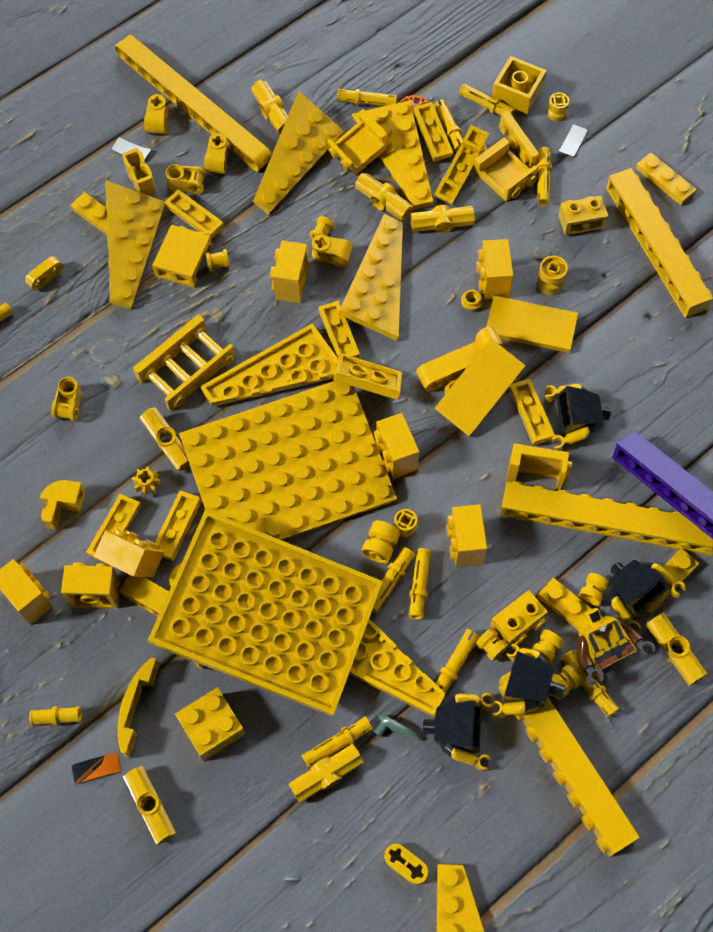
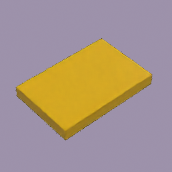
(368, 376)

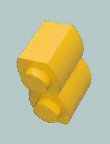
(139, 172)

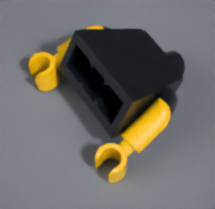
(578, 412)
(638, 587)
(528, 683)
(459, 727)

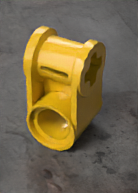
(156, 115)
(217, 154)
(185, 178)
(333, 250)
(67, 404)

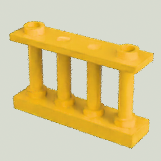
(170, 348)

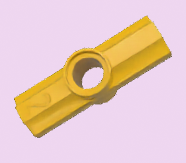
(270, 105)
(383, 196)
(442, 219)
(158, 429)
(686, 662)
(326, 773)
(156, 819)

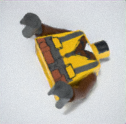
(606, 642)

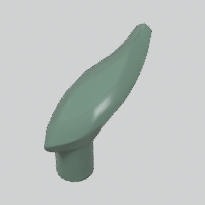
(386, 722)

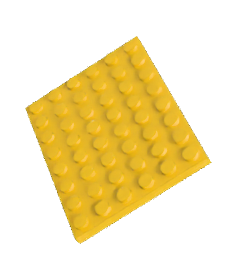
(290, 463)
(266, 613)

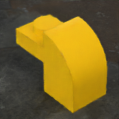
(59, 496)

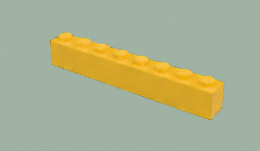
(659, 243)
(578, 776)

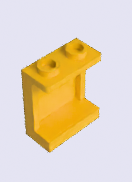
(360, 144)
(504, 170)
(181, 255)
(539, 462)

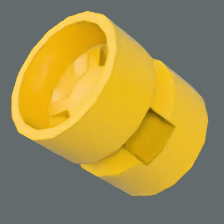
(552, 275)
(381, 540)

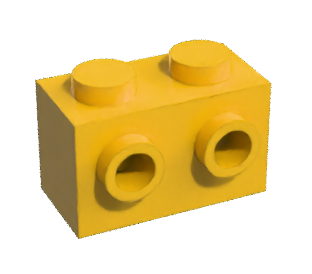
(583, 215)
(519, 619)

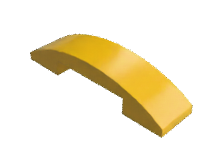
(461, 165)
(145, 676)

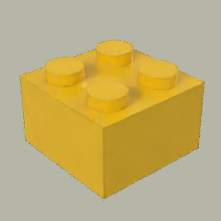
(519, 84)
(494, 269)
(290, 271)
(396, 446)
(466, 535)
(129, 553)
(91, 586)
(24, 591)
(210, 724)

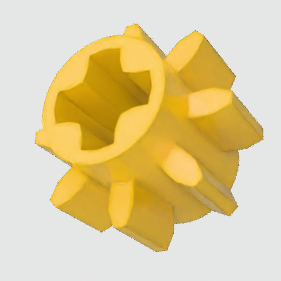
(146, 481)

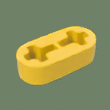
(44, 273)
(402, 869)

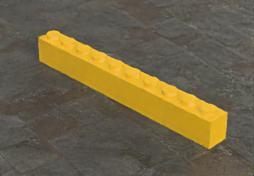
(603, 517)

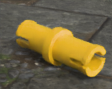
(55, 716)

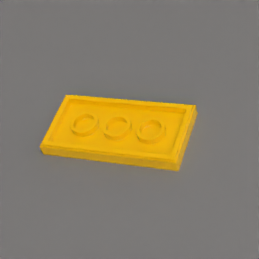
(532, 324)
(480, 387)

